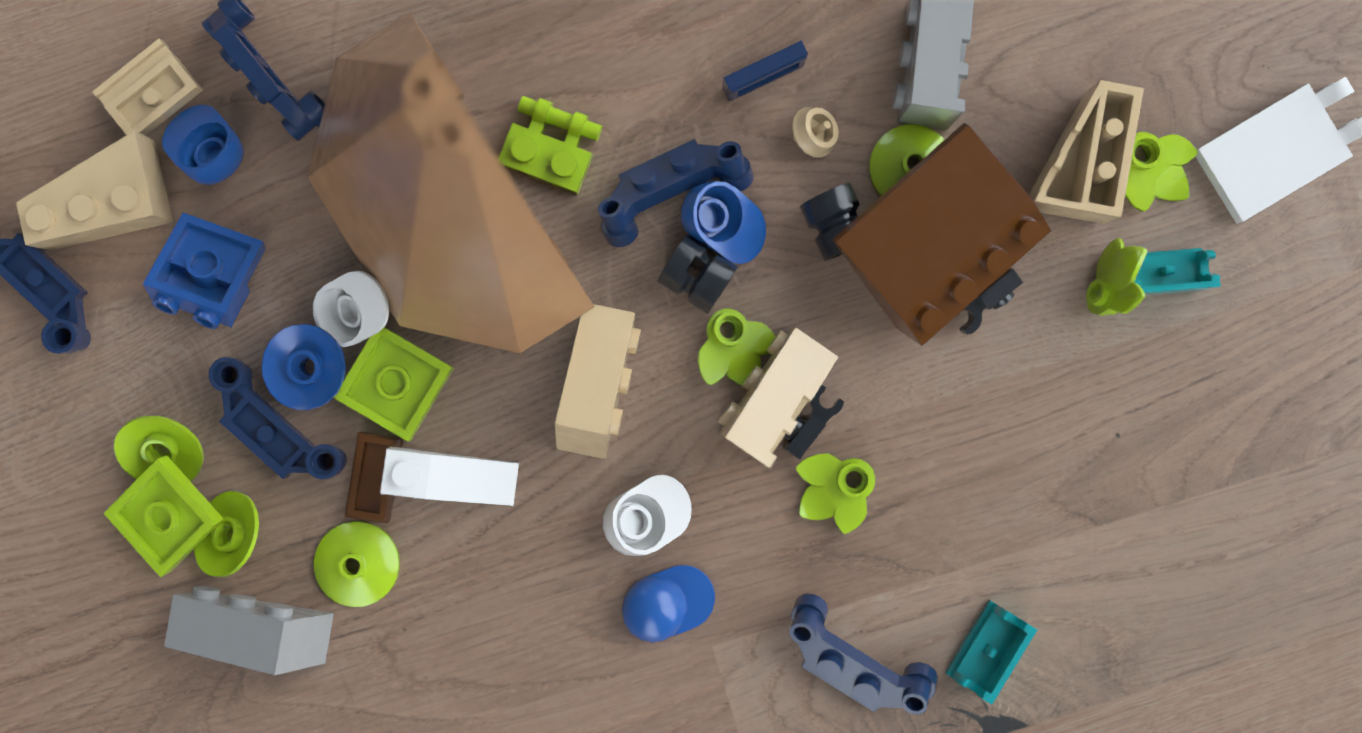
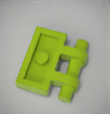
(543, 156)

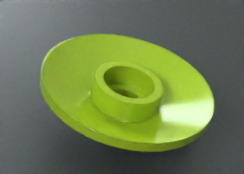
(893, 149)
(153, 437)
(233, 539)
(377, 561)

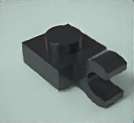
(993, 297)
(809, 428)

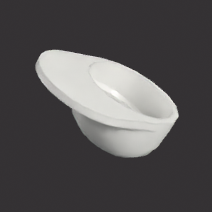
(351, 308)
(647, 516)

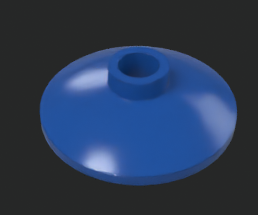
(285, 367)

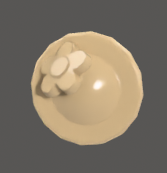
(815, 131)

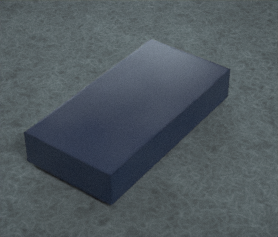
(765, 71)

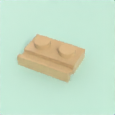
(147, 89)

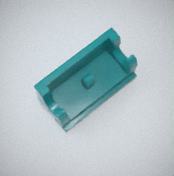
(1177, 271)
(991, 651)

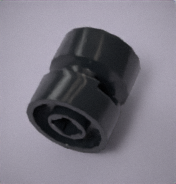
(830, 215)
(709, 284)

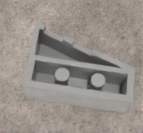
(934, 62)
(248, 631)

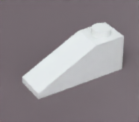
(448, 477)

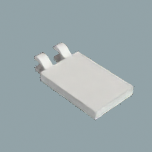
(1278, 150)

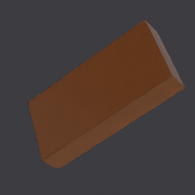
(364, 491)

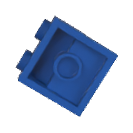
(204, 271)

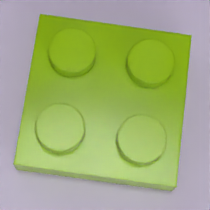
(394, 383)
(163, 516)

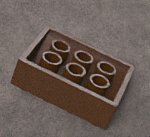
(942, 235)

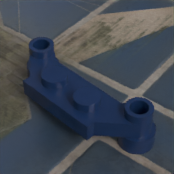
(239, 53)
(665, 178)
(49, 291)
(265, 429)
(853, 670)

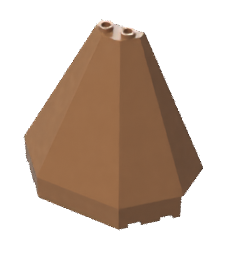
(433, 202)

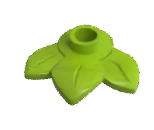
(1161, 172)
(1115, 279)
(736, 354)
(829, 493)

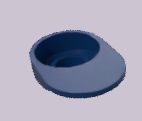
(203, 145)
(724, 221)
(668, 603)

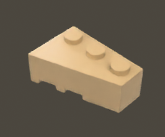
(1093, 156)
(99, 198)
(595, 380)
(776, 394)

